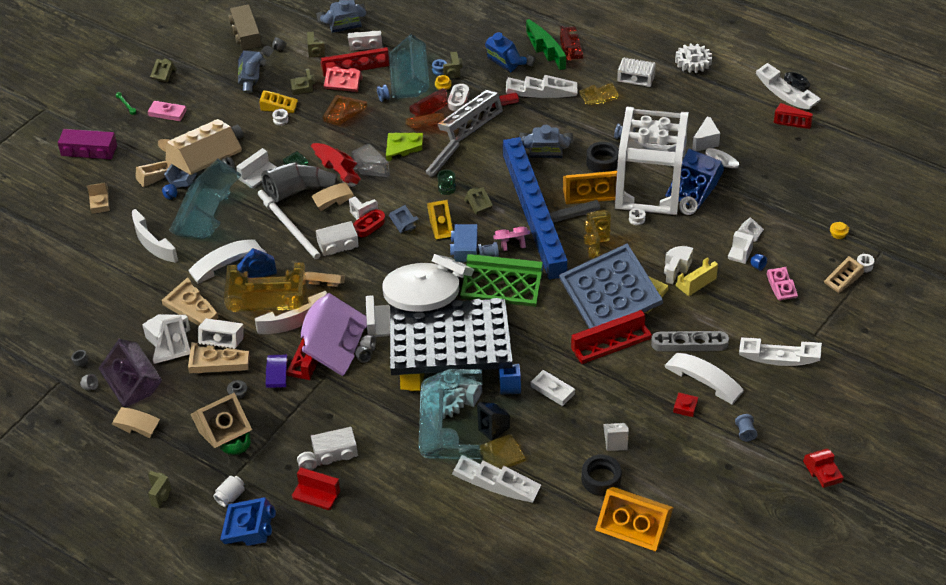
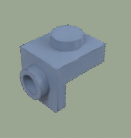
(178, 177)
(403, 219)

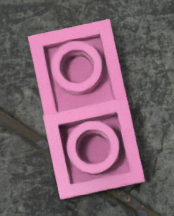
(781, 283)

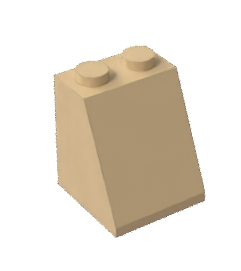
(221, 420)

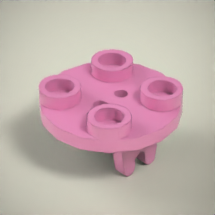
(504, 236)

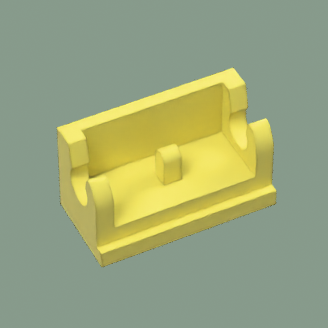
(698, 278)

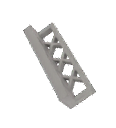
(471, 111)

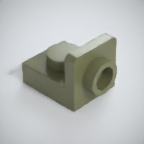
(315, 48)
(162, 70)
(302, 84)
(478, 200)

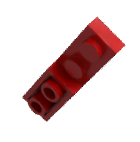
(338, 161)

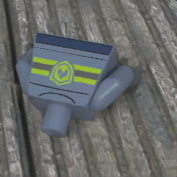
(343, 15)
(249, 67)
(546, 142)

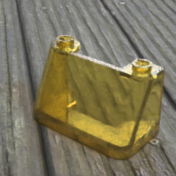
(265, 292)

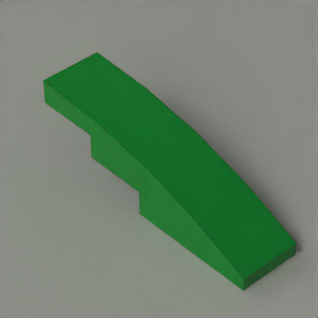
(544, 42)

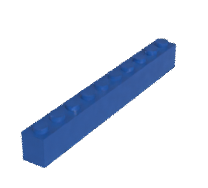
(534, 208)

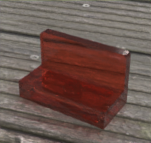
(430, 103)

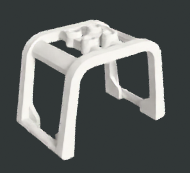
(644, 152)

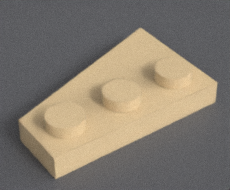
(187, 301)
(215, 360)

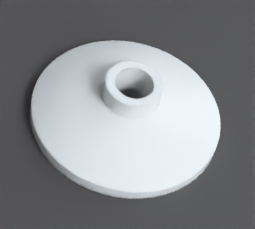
(727, 160)

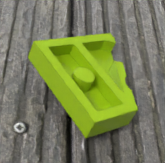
(403, 144)

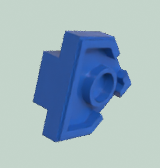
(257, 264)

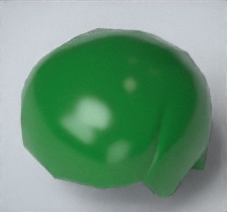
(238, 445)

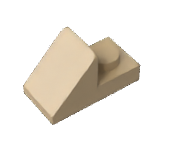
(98, 198)

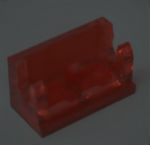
(570, 43)

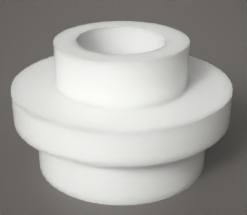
(692, 203)

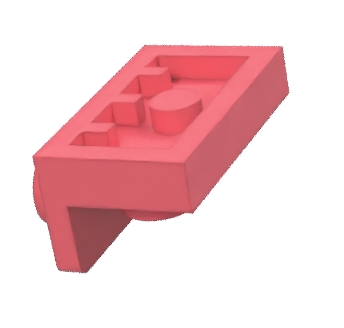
(343, 79)

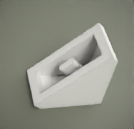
(707, 136)
(616, 436)

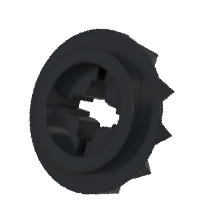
(797, 80)

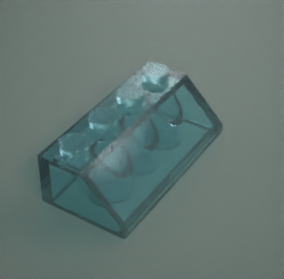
(409, 68)

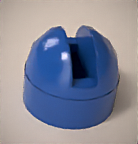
(169, 191)
(758, 261)

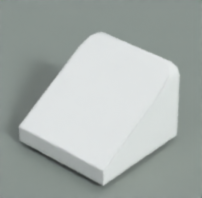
(752, 228)

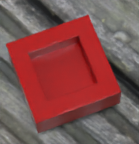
(685, 404)

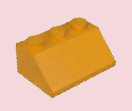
(590, 187)
(633, 518)

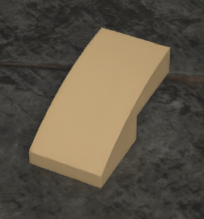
(336, 193)
(131, 419)

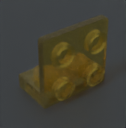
(597, 231)

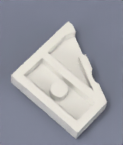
(445, 263)
(171, 340)

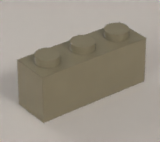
(244, 27)

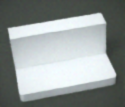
(253, 167)
(377, 318)

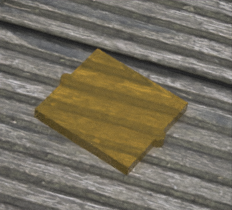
(502, 452)

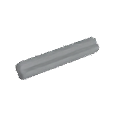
(442, 158)

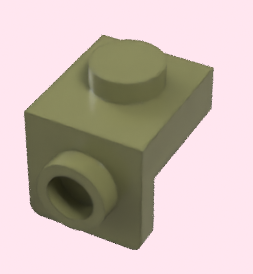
(452, 69)
(160, 488)

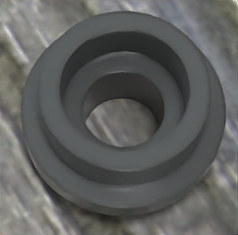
(237, 387)

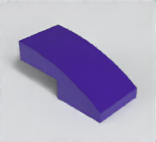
(276, 371)

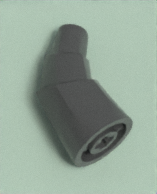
(293, 179)

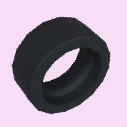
(602, 148)
(604, 462)

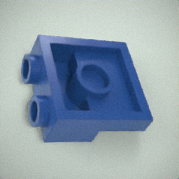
(248, 522)

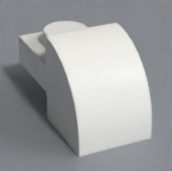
(676, 261)

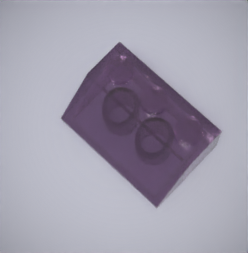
(129, 373)

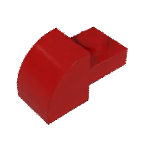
(823, 467)

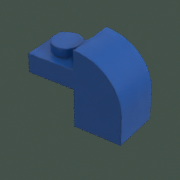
(510, 380)

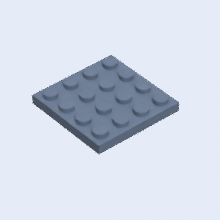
(610, 287)

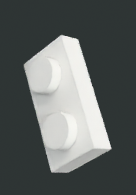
(552, 387)

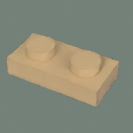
(331, 279)

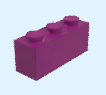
(87, 144)

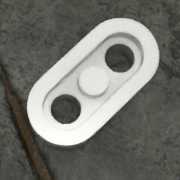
(458, 96)

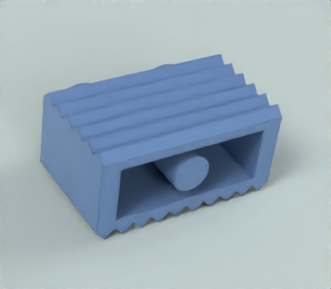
(464, 241)

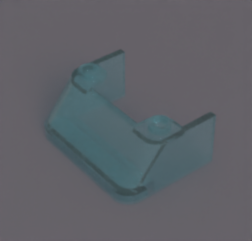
(202, 199)
(433, 439)

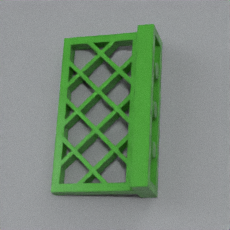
(503, 267)

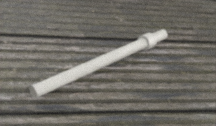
(270, 203)

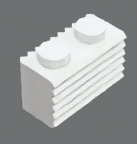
(636, 72)
(337, 238)
(220, 333)
(334, 446)

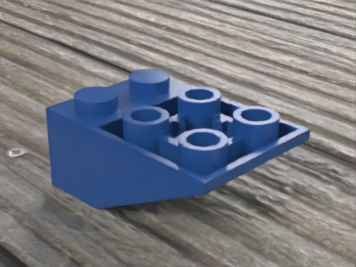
(698, 176)

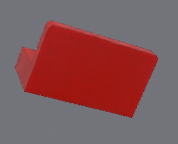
(316, 489)

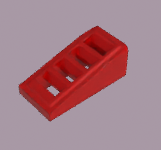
(783, 114)

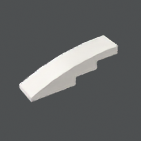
(547, 88)
(496, 480)

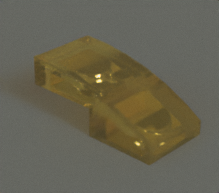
(596, 95)

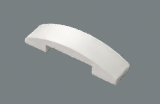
(792, 95)
(161, 249)
(220, 257)
(287, 321)
(780, 355)
(705, 372)

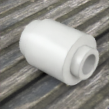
(229, 491)

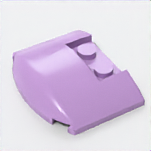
(332, 332)

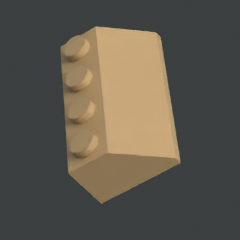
(202, 147)

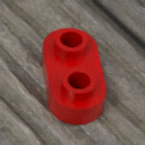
(369, 222)

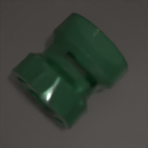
(446, 182)

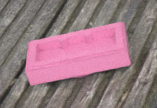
(167, 111)

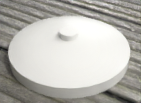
(420, 287)

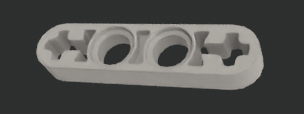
(689, 338)

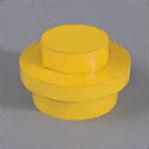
(443, 82)
(839, 230)

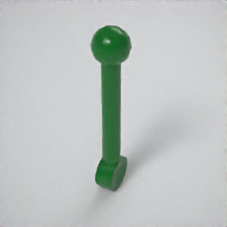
(132, 110)

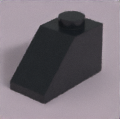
(492, 420)

